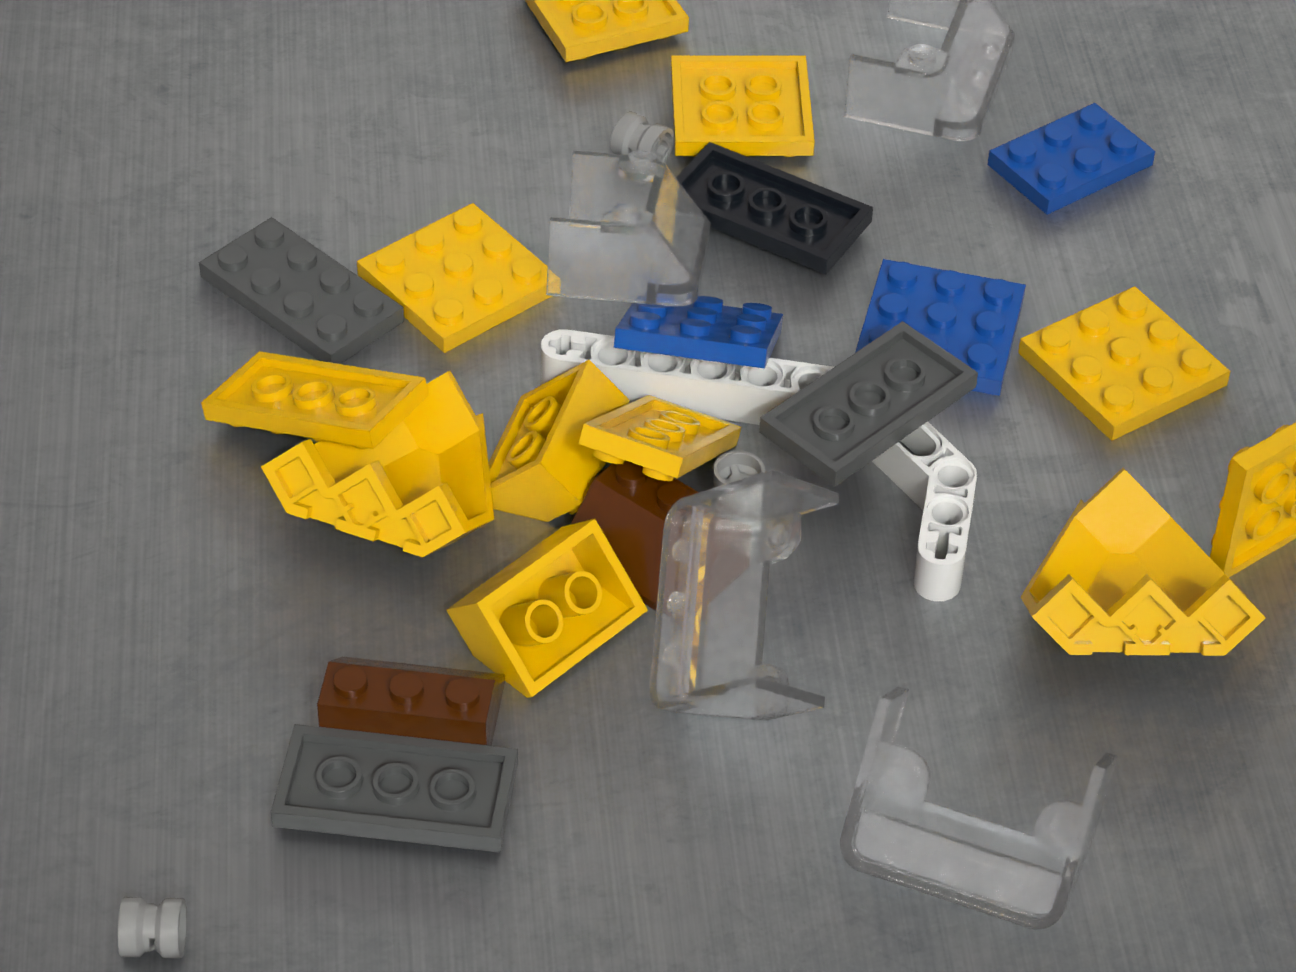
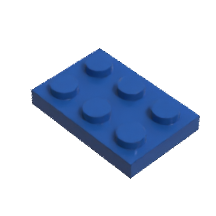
(1071, 158)

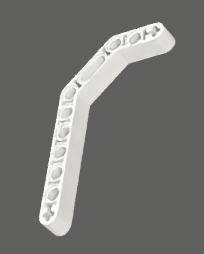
(933, 478)

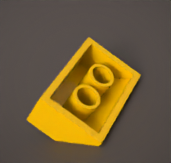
(538, 460)
(549, 608)

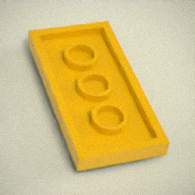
(315, 399)
(659, 437)

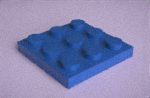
(956, 310)
(702, 331)

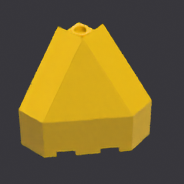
(411, 490)
(1135, 582)

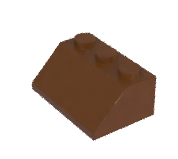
(632, 517)
(410, 700)

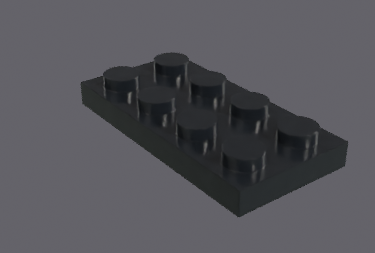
(774, 208)

